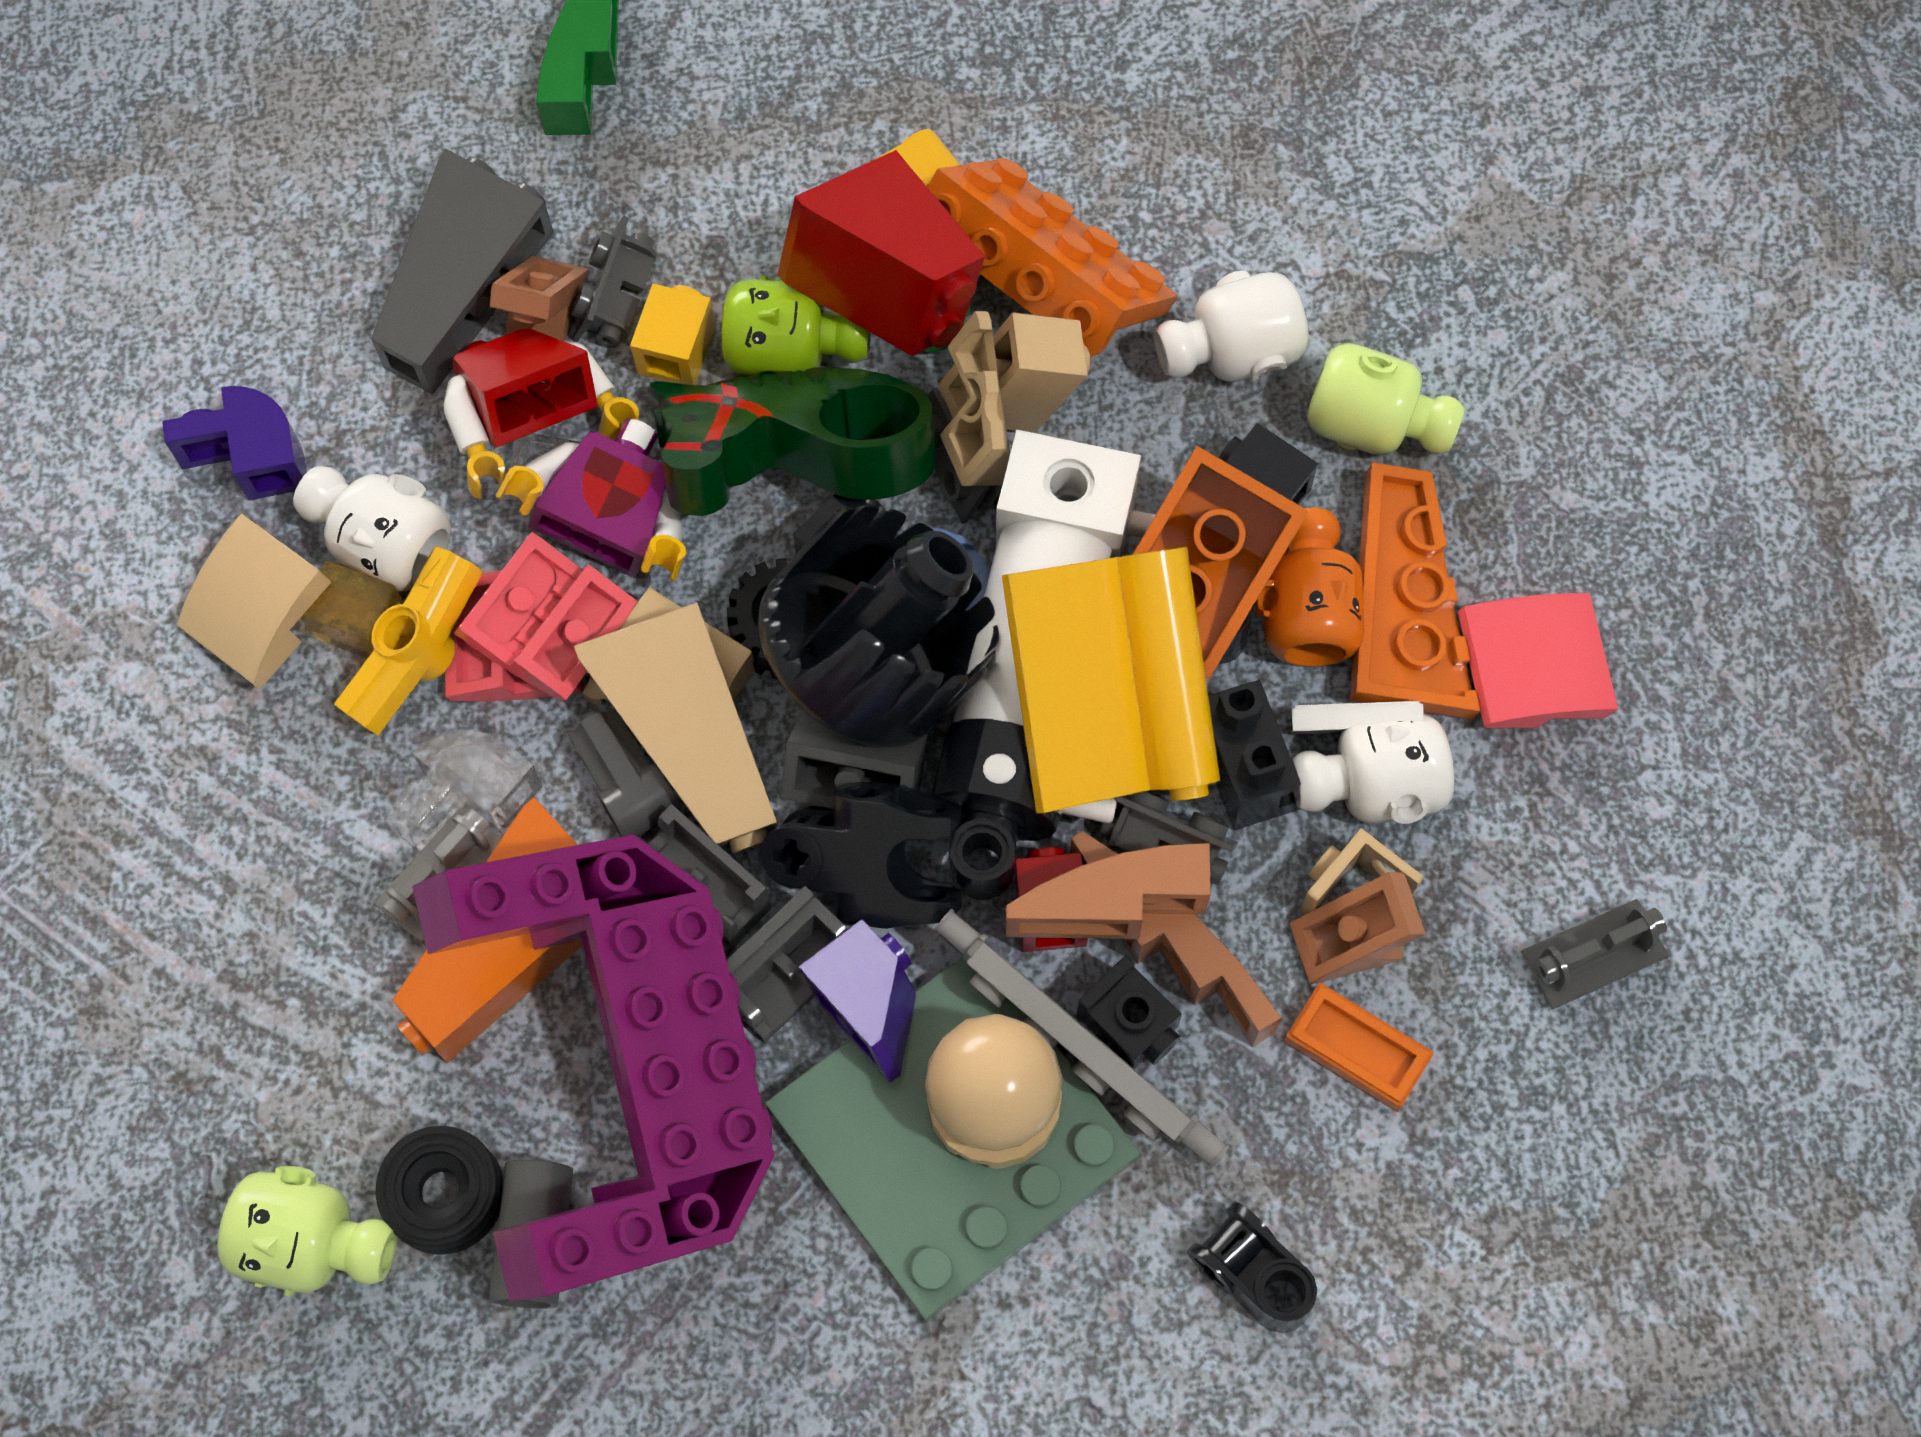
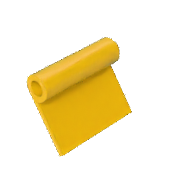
(1111, 679)

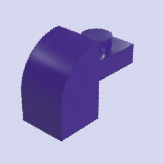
(249, 433)

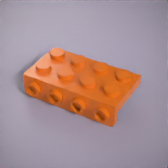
(1048, 255)

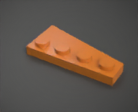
(1408, 600)

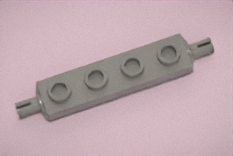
(1097, 1062)

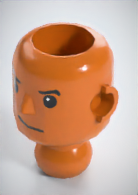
(1314, 598)

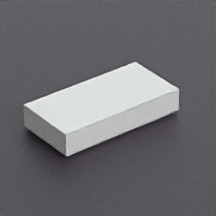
(1339, 717)

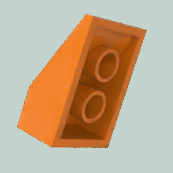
(1233, 542)

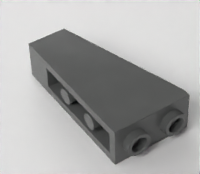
(461, 243)

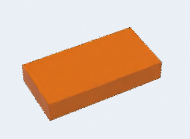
(1358, 1047)

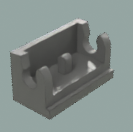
(733, 890)
(769, 962)

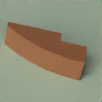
(1113, 893)

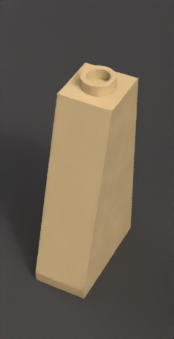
(681, 711)

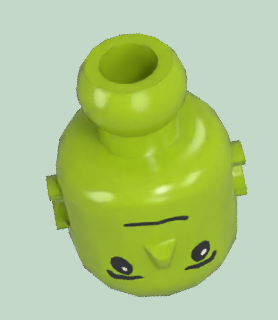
(783, 330)

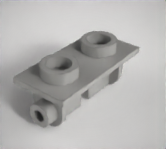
(459, 843)

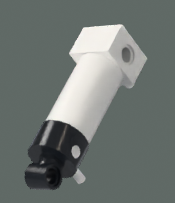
(1054, 509)

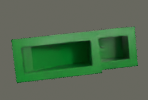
(576, 58)

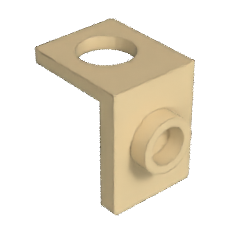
(1336, 864)

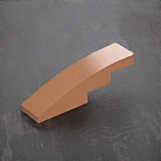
(1195, 958)

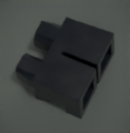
(1251, 756)

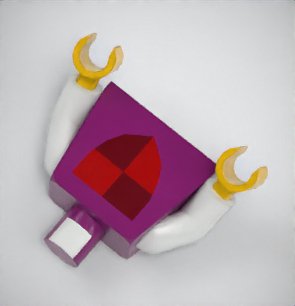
(603, 500)

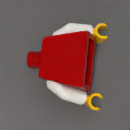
(520, 388)

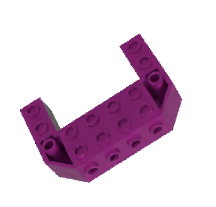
(670, 1042)

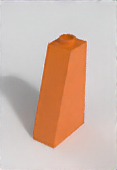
(468, 988)

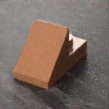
(539, 295)
(1358, 929)

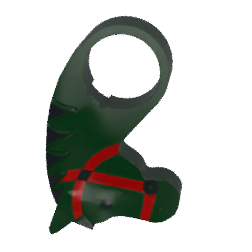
(794, 423)

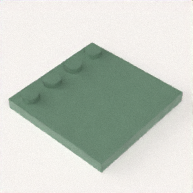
(916, 1205)

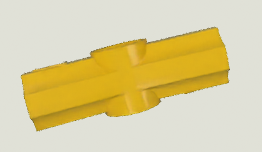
(411, 641)

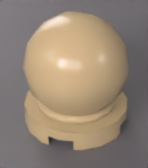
(994, 1091)

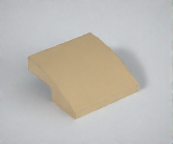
(250, 601)

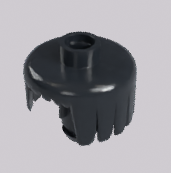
(876, 627)

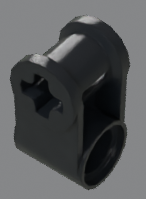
(1252, 1267)

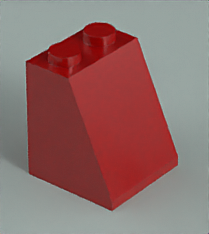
(883, 255)

